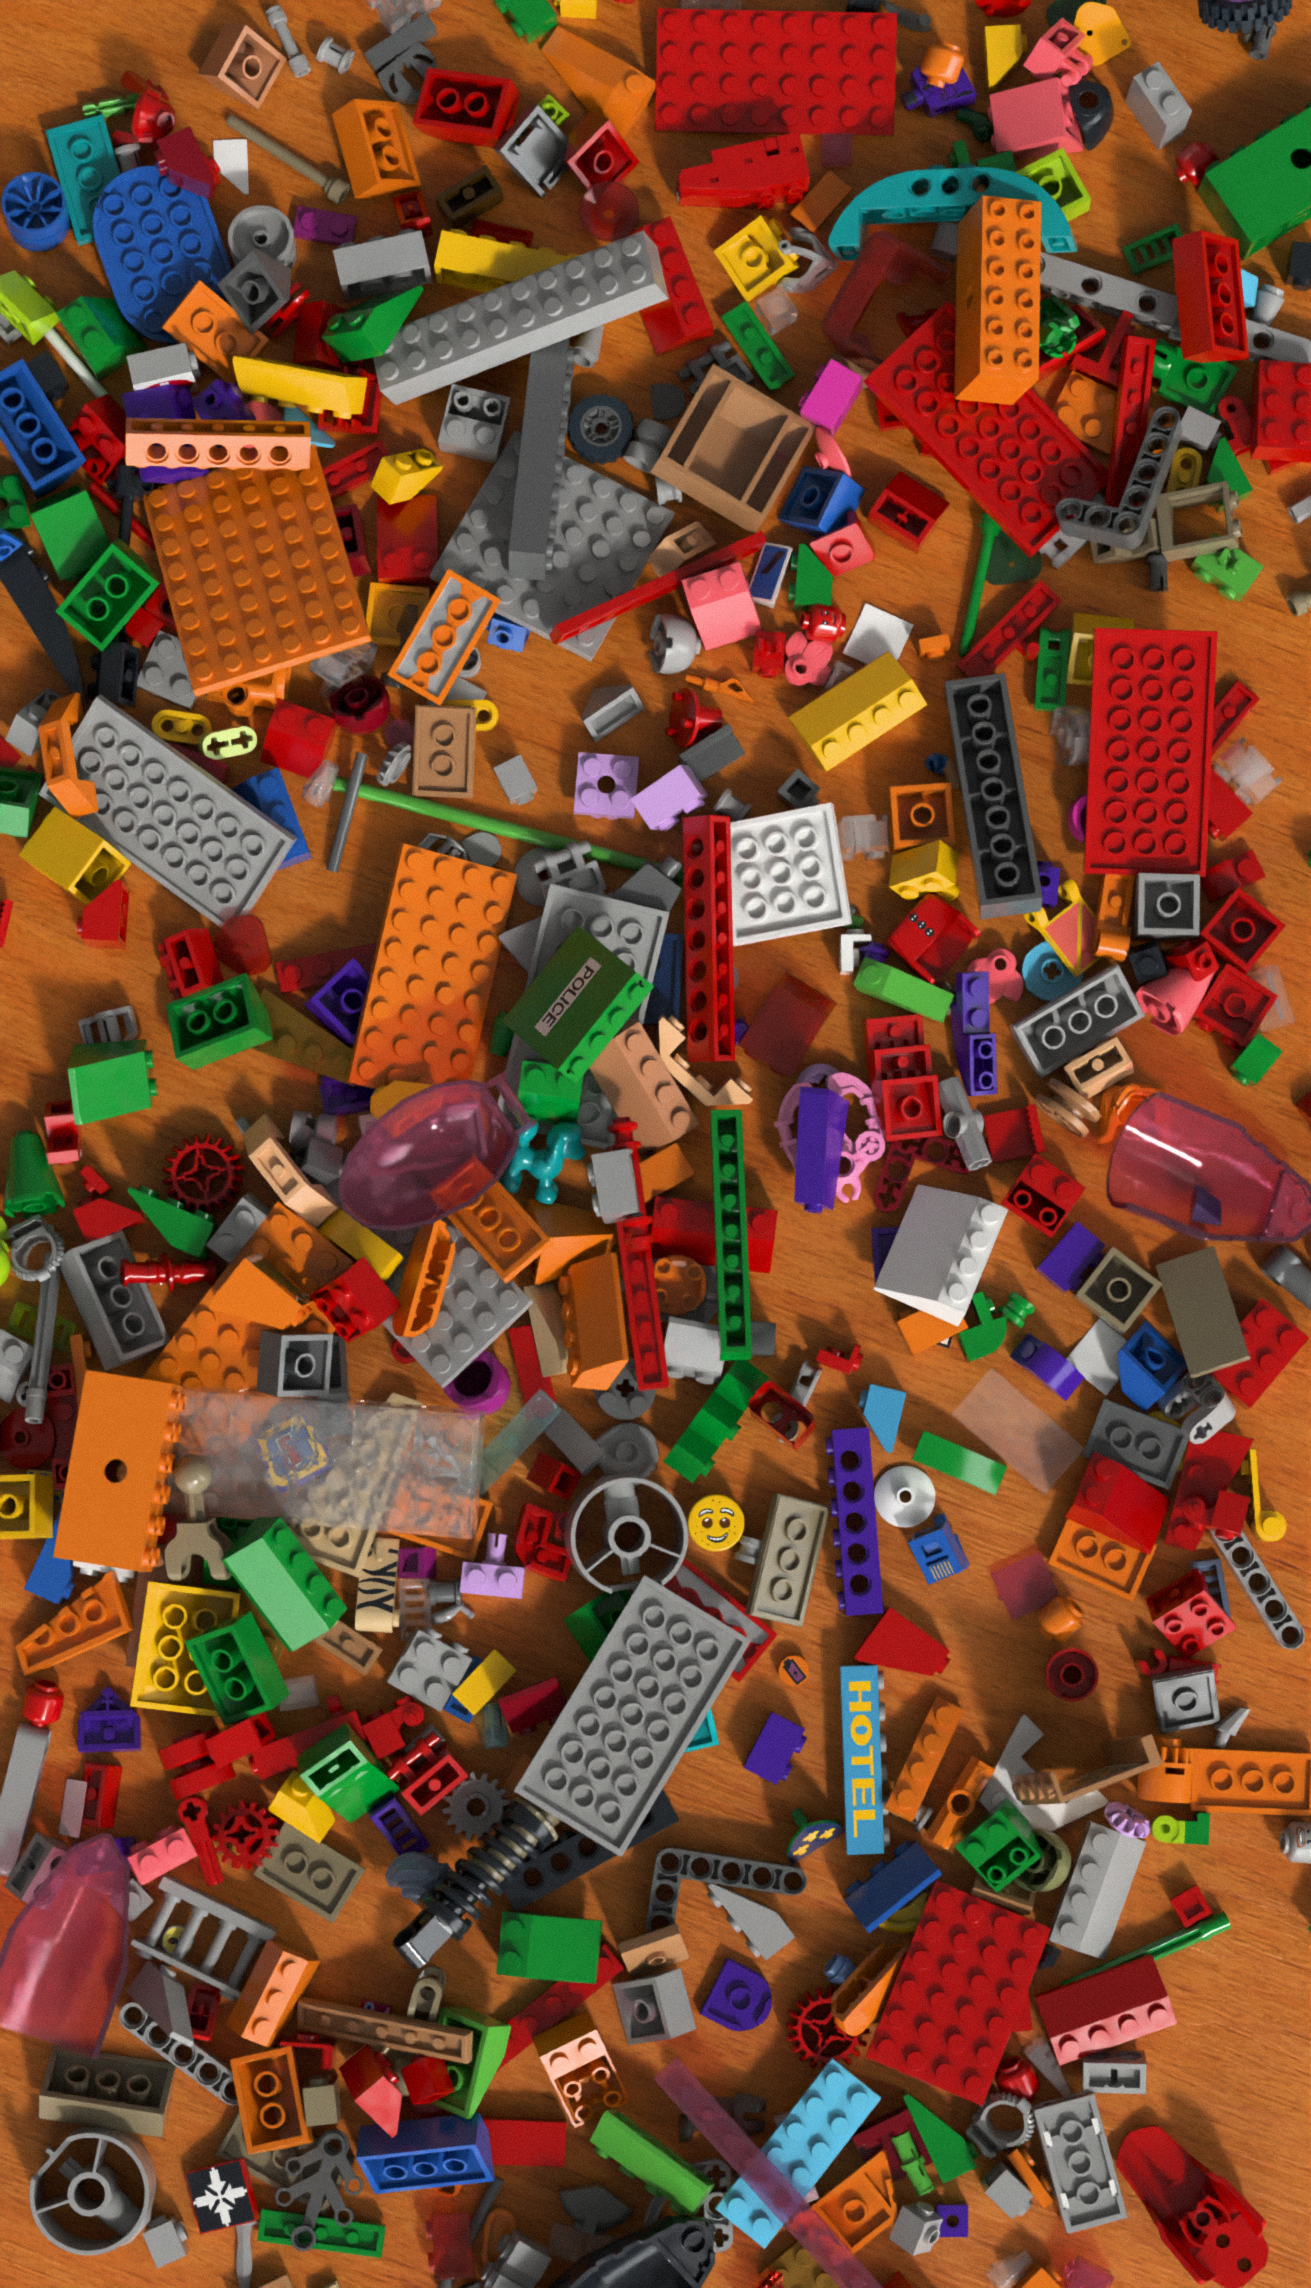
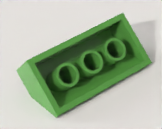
(652, 2162)

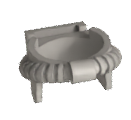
(25, 1237)
(990, 2138)

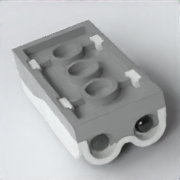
(1079, 2162)

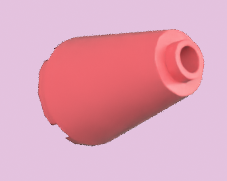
(1173, 999)

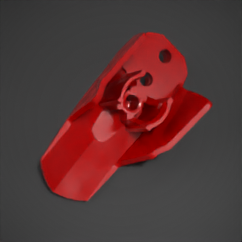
(1193, 2209)

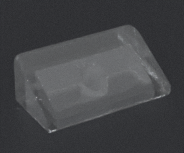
(1281, 1011)

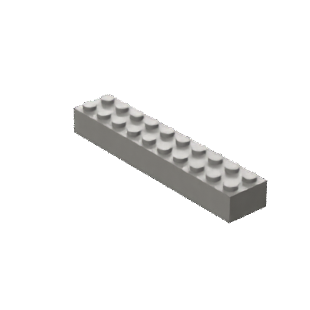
(522, 317)

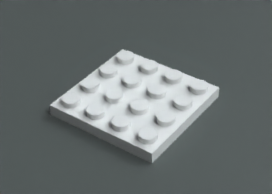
(787, 875)

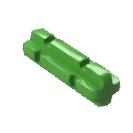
(110, 106)

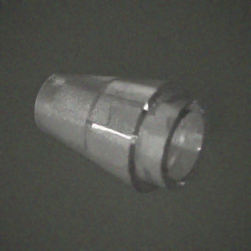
(320, 784)
(1009, 2270)

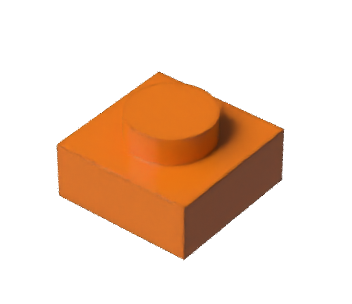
(934, 646)

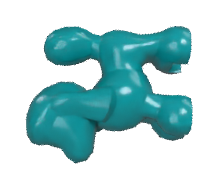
(544, 1164)

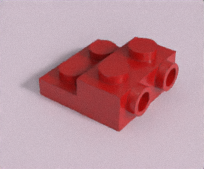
(1234, 1007)

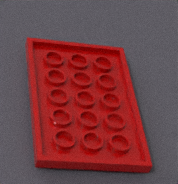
(958, 1992)

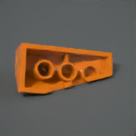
(600, 79)

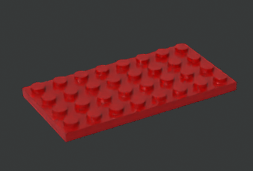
(775, 72)
(1005, 456)
(1149, 751)

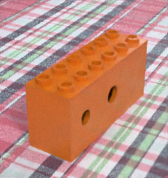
(997, 300)
(110, 1518)

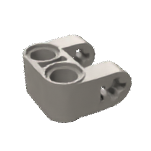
(1208, 1396)

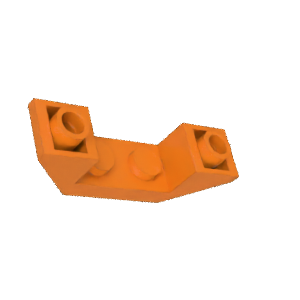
(54, 731)

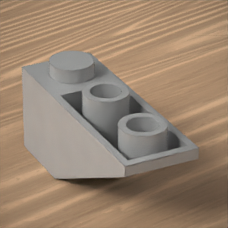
(758, 1921)

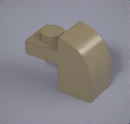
(1111, 555)

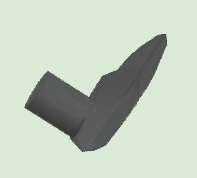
(908, 17)

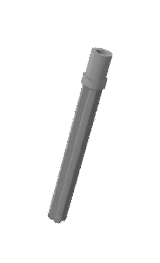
(37, 1390)

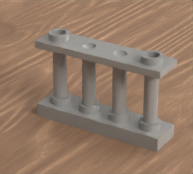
(202, 1905)

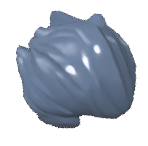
(415, 1874)

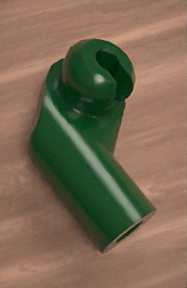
(978, 122)

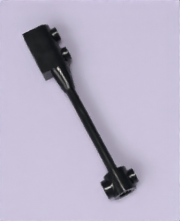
(119, 661)

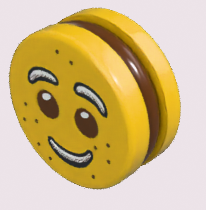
(715, 1522)

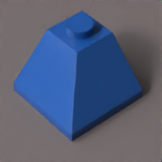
(1148, 1366)

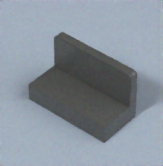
(712, 753)

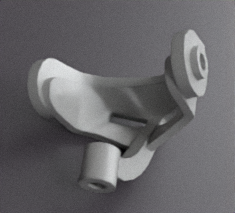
(822, 263)

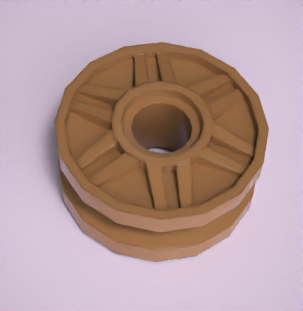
(1067, 1108)

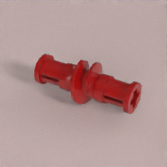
(167, 1271)

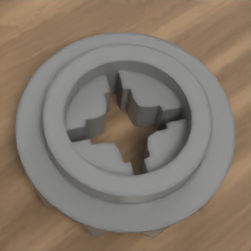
(394, 764)

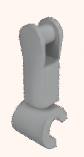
(801, 1394)

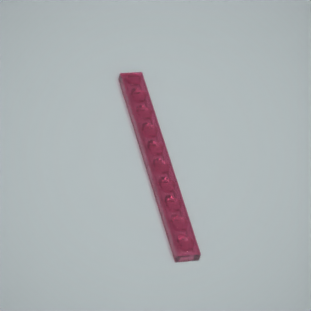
(763, 2177)

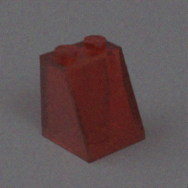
(787, 1025)

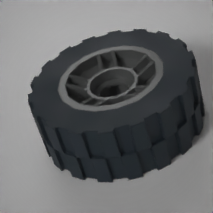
(613, 417)

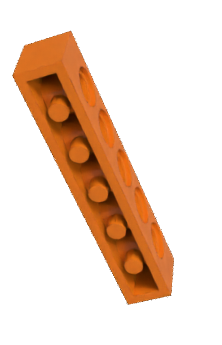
(229, 433)

